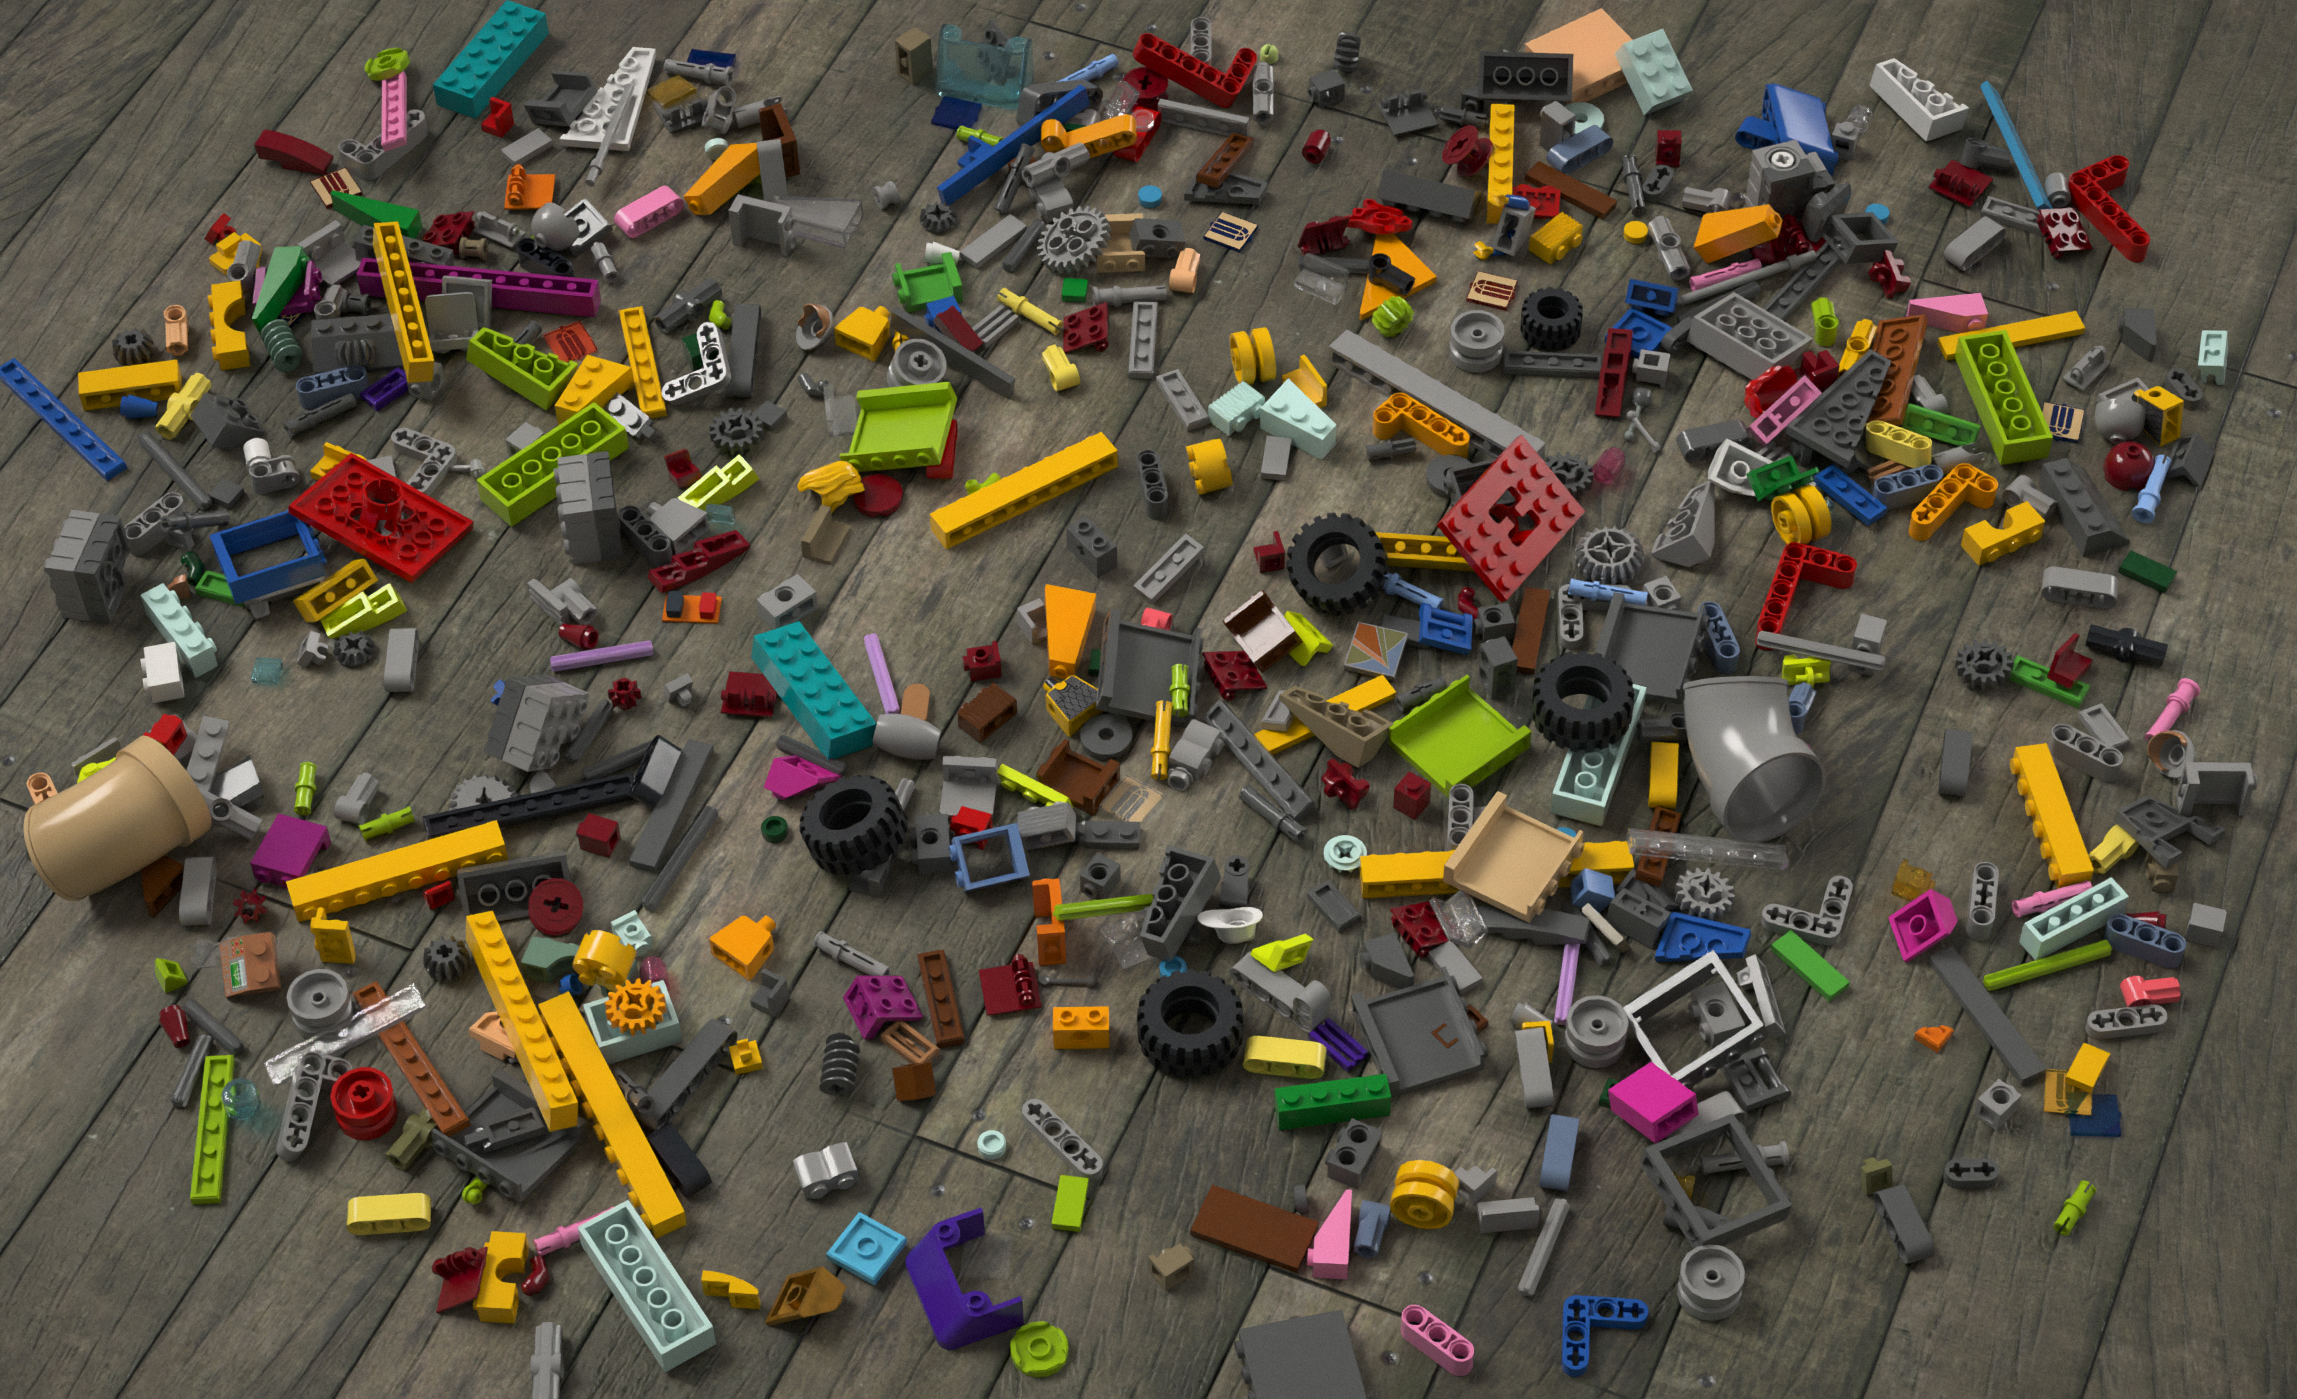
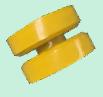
(1253, 356)
(1801, 515)
(1424, 1194)

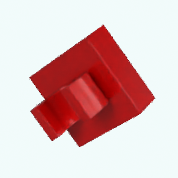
(219, 229)

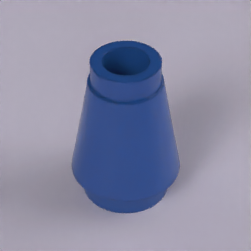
(137, 407)

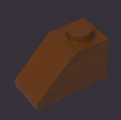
(161, 883)

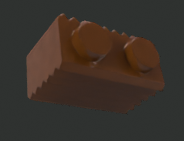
(986, 712)

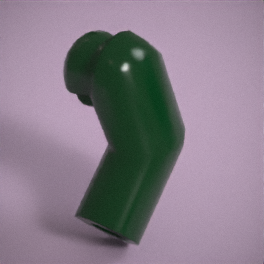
(196, 567)

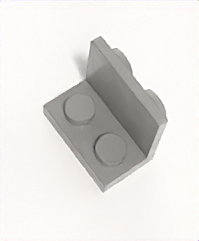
(331, 254)

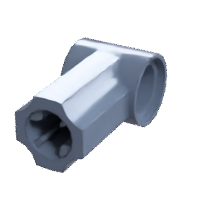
(1800, 704)
(1372, 1222)

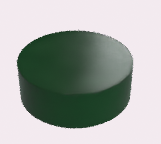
(774, 829)

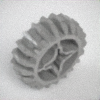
(1609, 555)

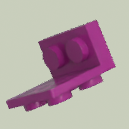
(880, 1000)

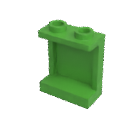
(928, 284)

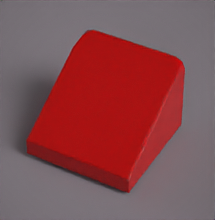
(439, 895)

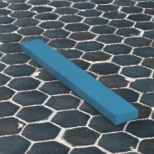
(2016, 146)

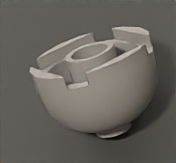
(553, 228)
(2119, 421)

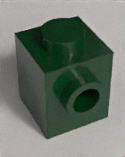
(693, 354)

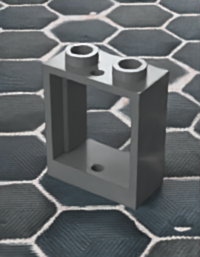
(1843, 229)
(1468, 473)

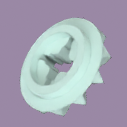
(1344, 844)

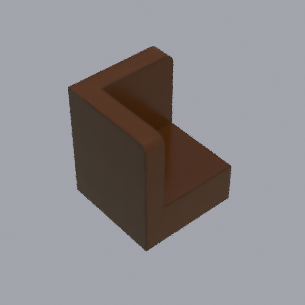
(914, 1081)

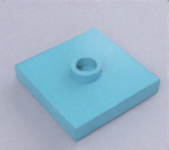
(866, 1248)

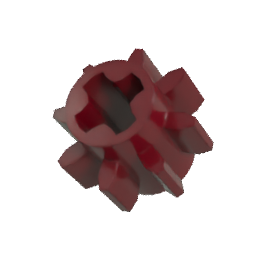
(624, 694)
(249, 913)

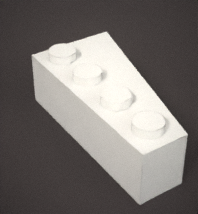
(1917, 100)

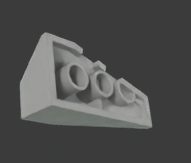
(1691, 531)

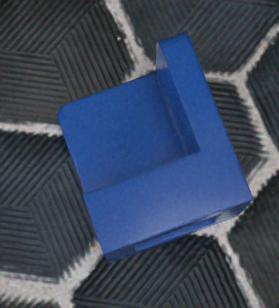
(975, 149)

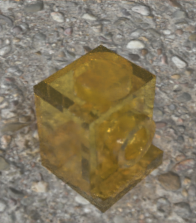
(1911, 881)

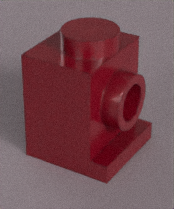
(1668, 148)
(983, 662)

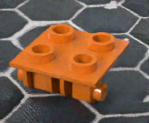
(528, 190)

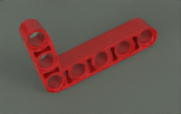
(1193, 73)
(2089, 196)
(1798, 563)

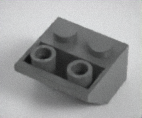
(226, 421)

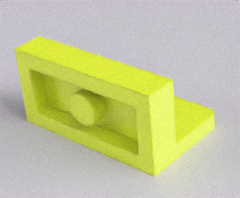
(1312, 638)
(1283, 954)

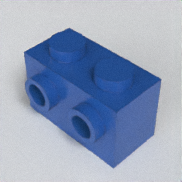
(1652, 295)

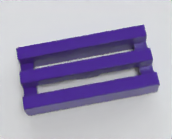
(389, 391)
(1327, 1031)

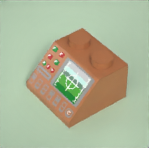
(250, 965)

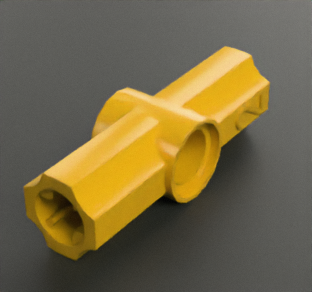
(1857, 344)

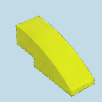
(720, 485)
(364, 612)

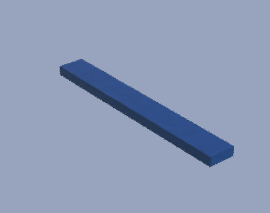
(1009, 147)
(61, 420)

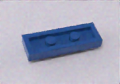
(1850, 495)

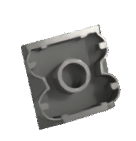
(1822, 206)
(239, 785)

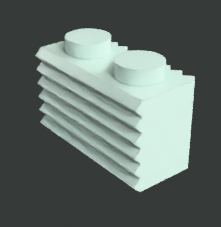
(1236, 408)

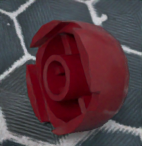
(1772, 250)
(2128, 466)

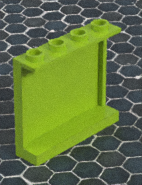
(901, 427)
(1457, 738)

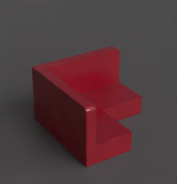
(1819, 370)

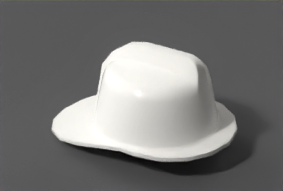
(1234, 924)

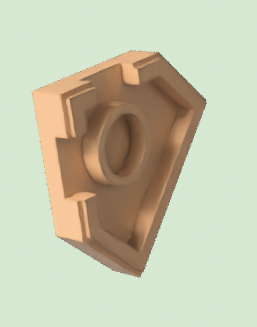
(492, 1036)

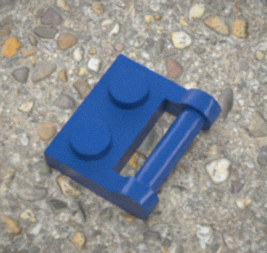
(1445, 634)

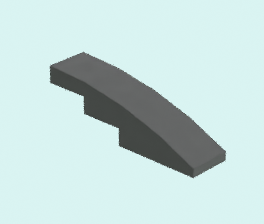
(1544, 929)

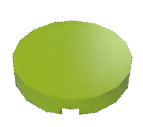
(387, 64)
(1039, 1349)

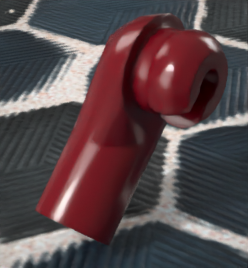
(538, 1278)

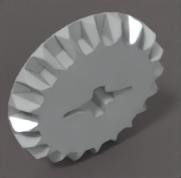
(473, 791)

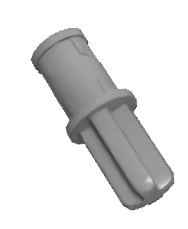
(605, 262)

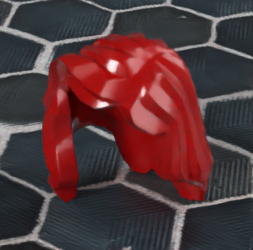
(1768, 388)

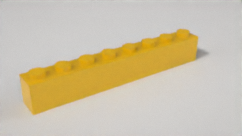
(403, 302)
(1023, 490)
(396, 870)

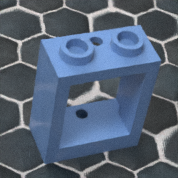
(1016, 854)

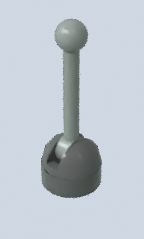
(1641, 400)

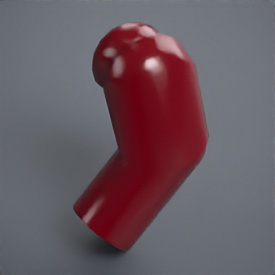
(1466, 602)

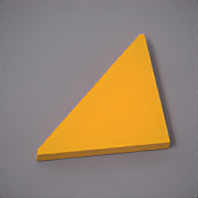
(1403, 259)

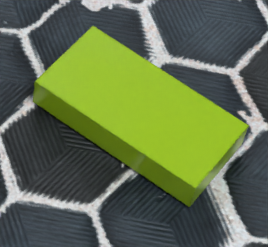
(1070, 1203)

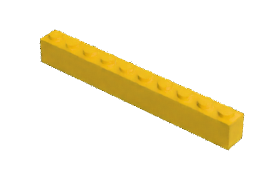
(1424, 872)
(521, 1021)
(612, 1116)

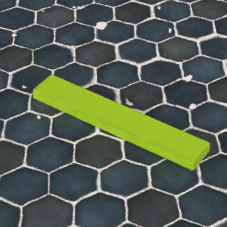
(211, 1131)

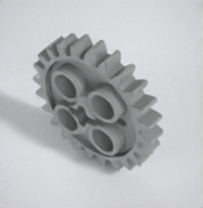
(1074, 239)

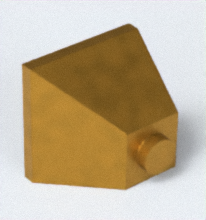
(806, 1295)

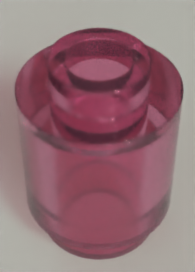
(1608, 465)
(655, 970)

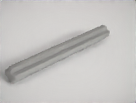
(1821, 650)

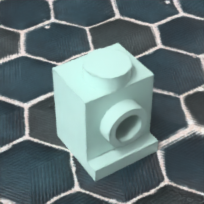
(632, 931)

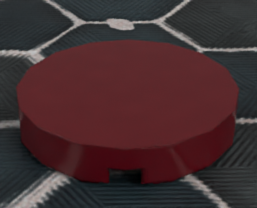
(880, 496)

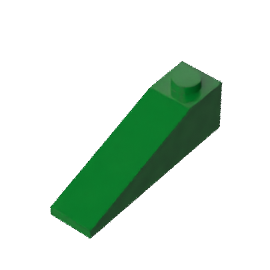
(371, 211)
(281, 282)

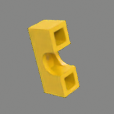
(2020, 525)
(505, 1255)

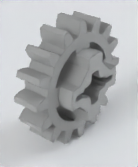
(1704, 894)

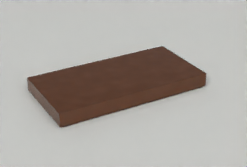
(1254, 1228)

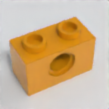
(1081, 1027)

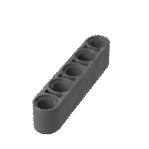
(744, 350)
(687, 1073)

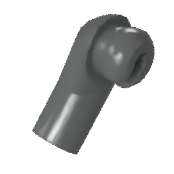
(810, 387)

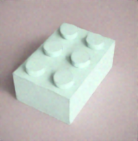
(1653, 71)
(620, 1046)

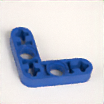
(1589, 1318)

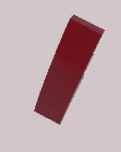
(1614, 373)
(703, 559)

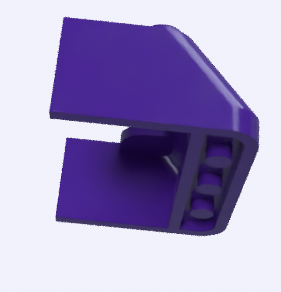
(953, 1316)

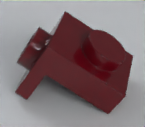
(681, 468)

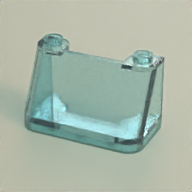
(983, 71)

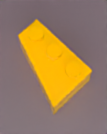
(595, 382)

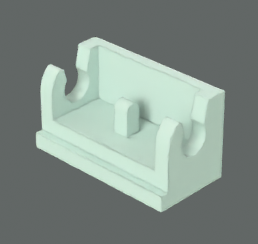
(2213, 355)

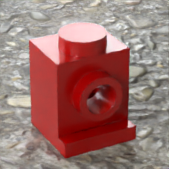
(168, 732)
(971, 821)

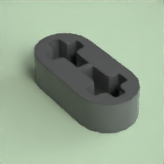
(1661, 185)
(1677, 336)
(2186, 387)
(1970, 1173)

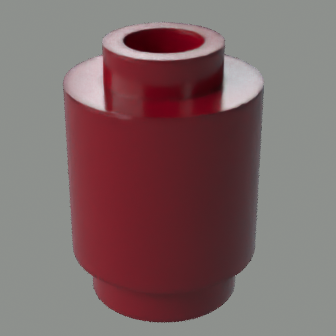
(1316, 146)

